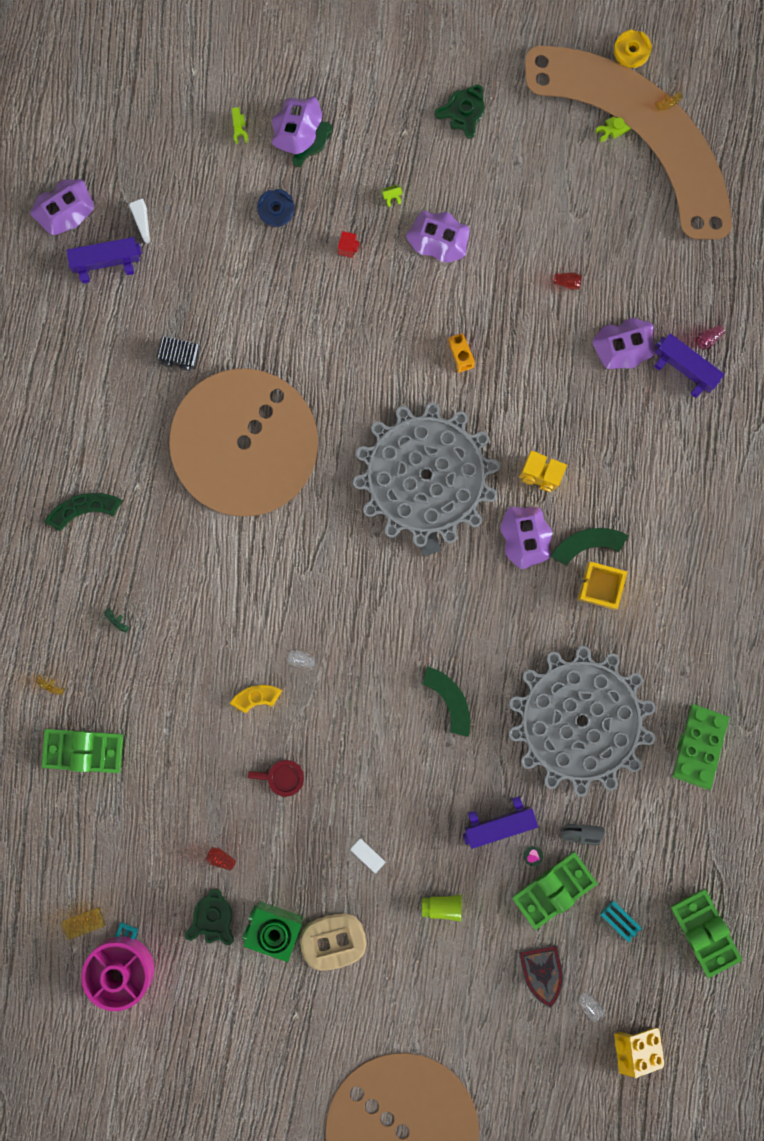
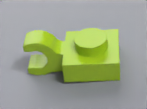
(238, 122)

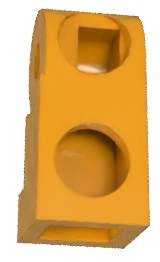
(461, 352)

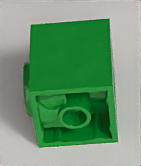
(260, 936)

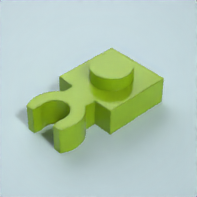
(614, 127)

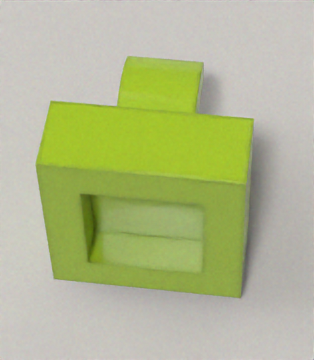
(391, 192)

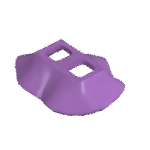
(306, 125)
(69, 215)
(434, 244)
(631, 355)
(515, 537)

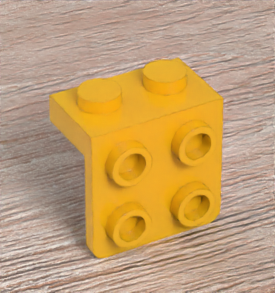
(639, 1052)

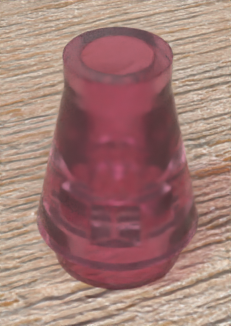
(709, 337)

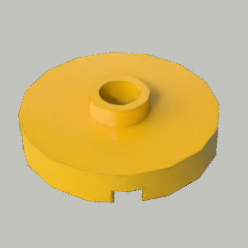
(632, 40)

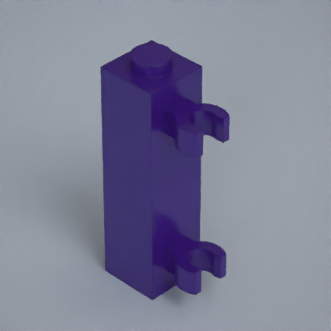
(104, 255)
(688, 363)
(499, 827)

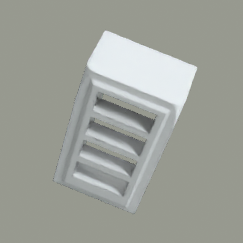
(139, 212)

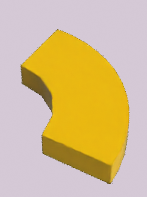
(256, 696)

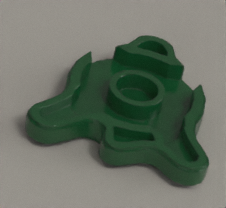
(464, 109)
(322, 132)
(212, 918)

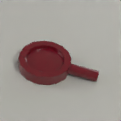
(283, 778)

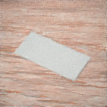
(367, 855)

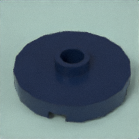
(273, 199)

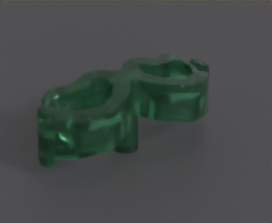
(116, 620)

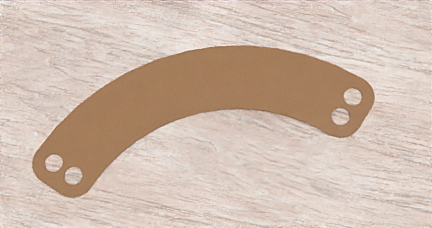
(668, 132)

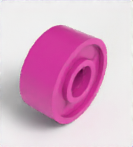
(131, 960)

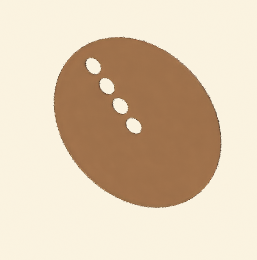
(235, 478)
(416, 1093)

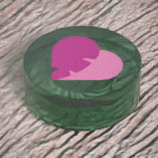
(533, 856)

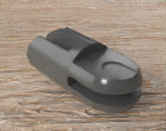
(583, 834)

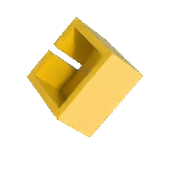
(542, 474)
(602, 585)

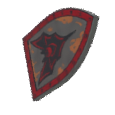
(543, 973)

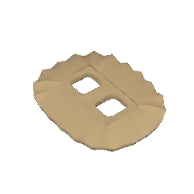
(337, 955)

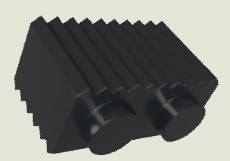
(178, 353)

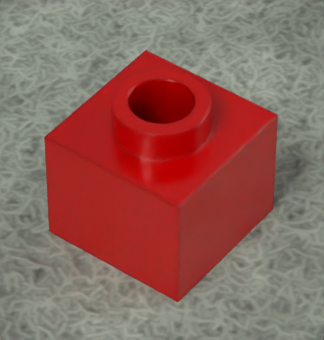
(348, 244)

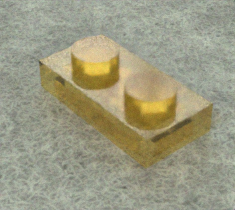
(83, 923)

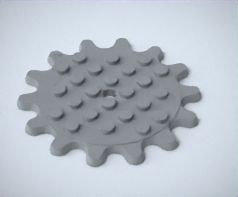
(433, 446)
(611, 727)

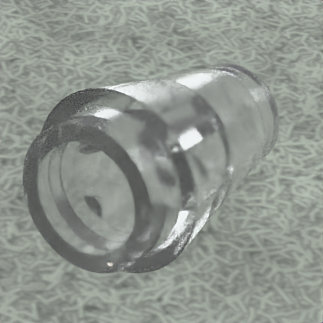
(300, 659)
(591, 1007)

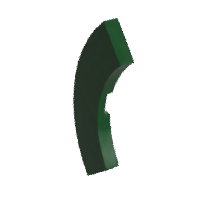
(81, 505)
(588, 539)
(453, 697)

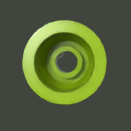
(443, 907)

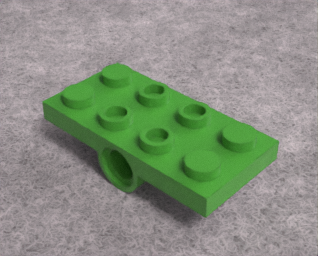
(700, 747)
(82, 751)
(554, 890)
(706, 933)

